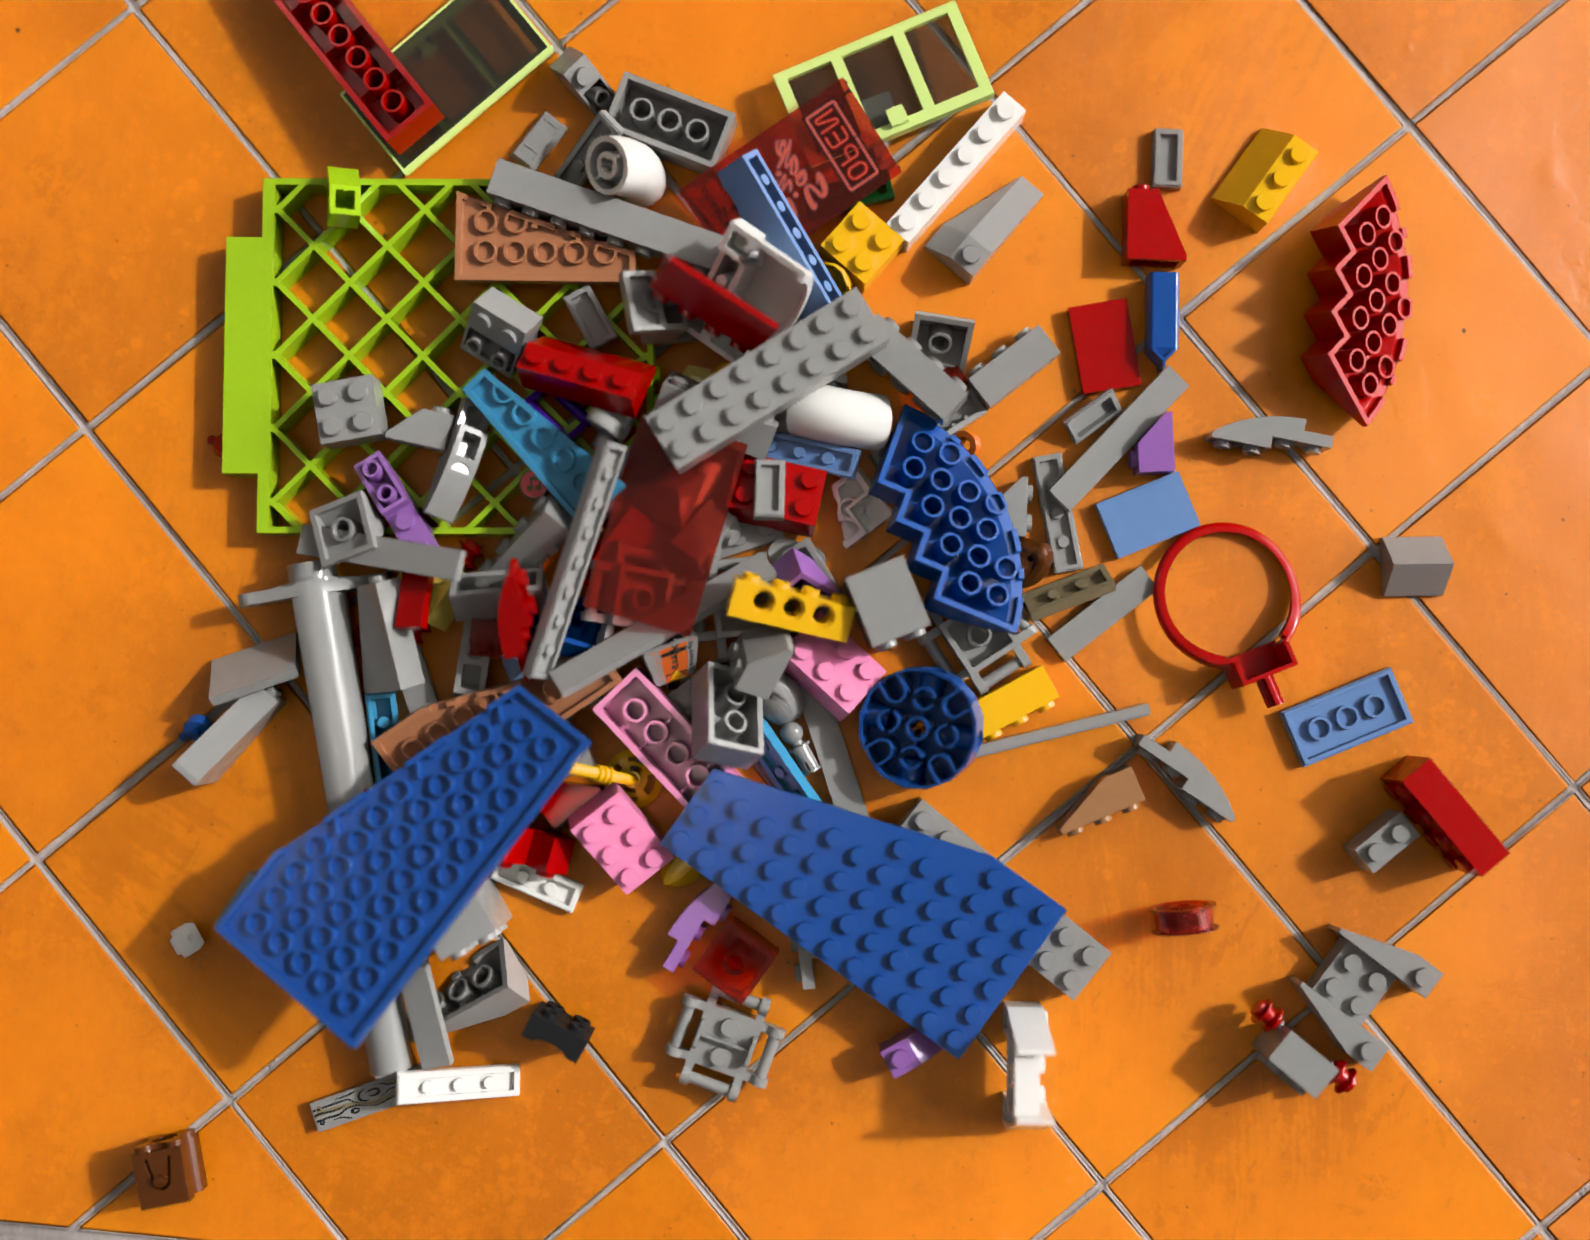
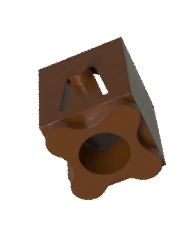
(169, 1169)

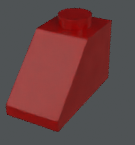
(567, 800)

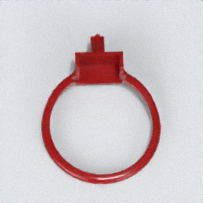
(1253, 665)

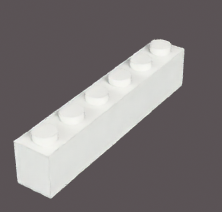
(957, 169)

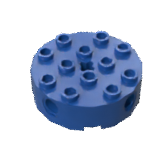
(896, 742)

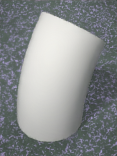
(626, 170)
(842, 418)

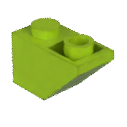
(343, 197)

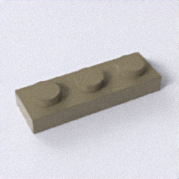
(1068, 592)

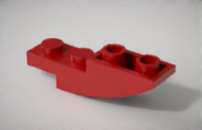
(516, 615)

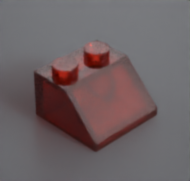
(736, 959)

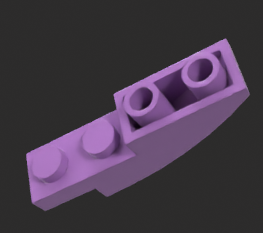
(394, 500)
(706, 906)

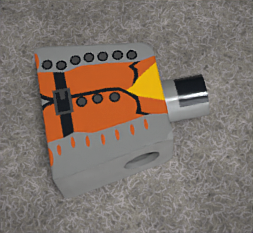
(672, 660)

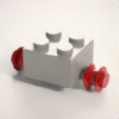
(1294, 1058)

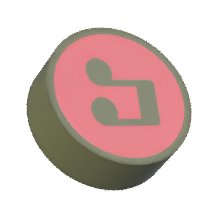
(532, 486)

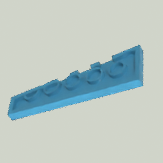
(539, 443)

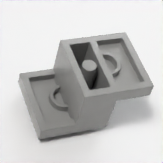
(648, 315)

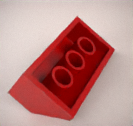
(710, 303)
(585, 375)

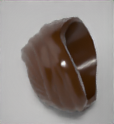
(1038, 567)

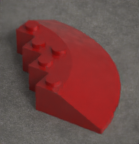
(1359, 301)

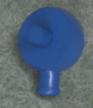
(195, 727)

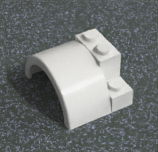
(760, 278)

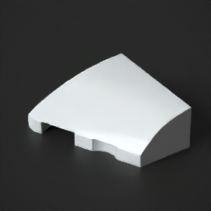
(857, 509)

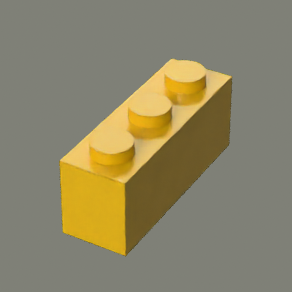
(1015, 700)

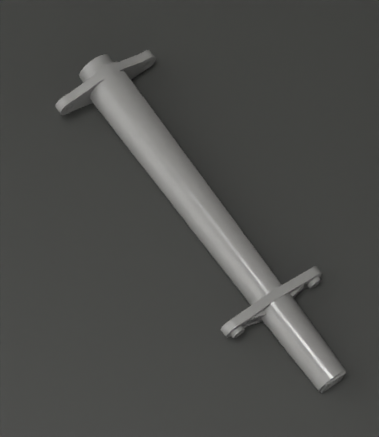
(340, 733)

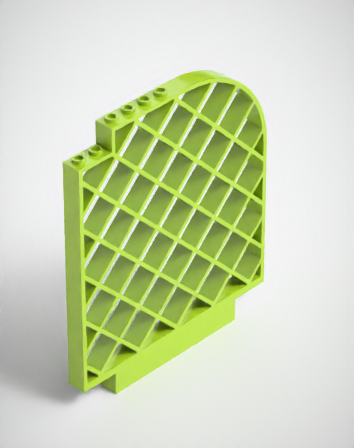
(256, 349)

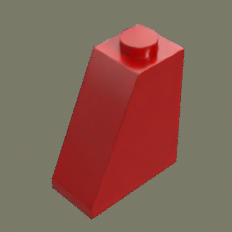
(1148, 231)

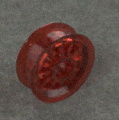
(1183, 917)

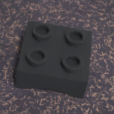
(559, 1028)

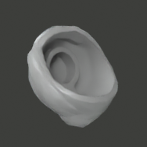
(785, 702)

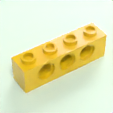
(833, 626)

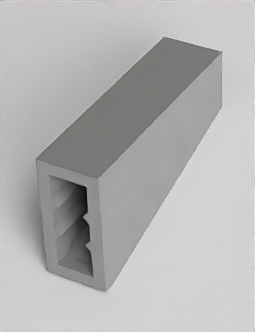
(387, 653)
(229, 736)

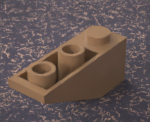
(1105, 796)

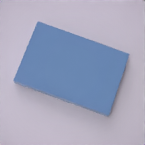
(1147, 515)

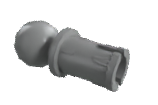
(792, 734)

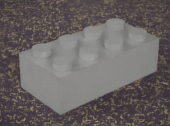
(673, 123)

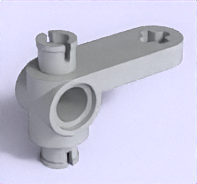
(609, 425)

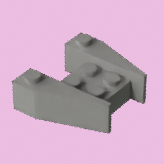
(1352, 984)

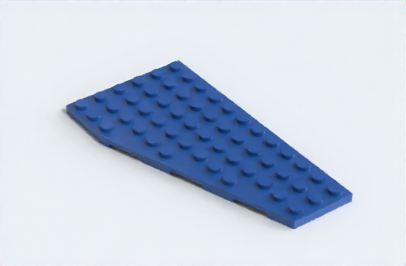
(388, 873)
(885, 906)

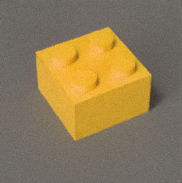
(862, 245)

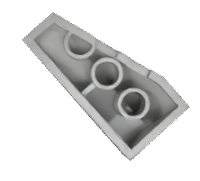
(978, 233)
(485, 989)

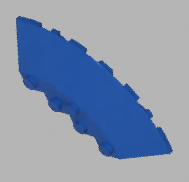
(955, 524)

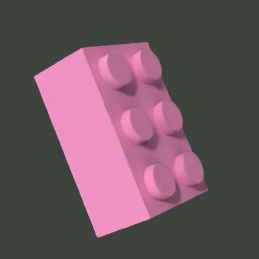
(833, 671)
(620, 837)

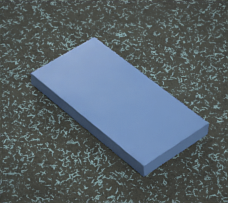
(1345, 717)

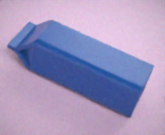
(1161, 316)

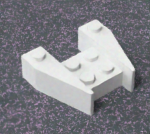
(1027, 1043)

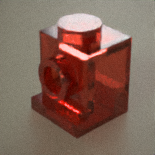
(484, 638)

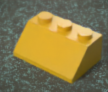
(1263, 177)

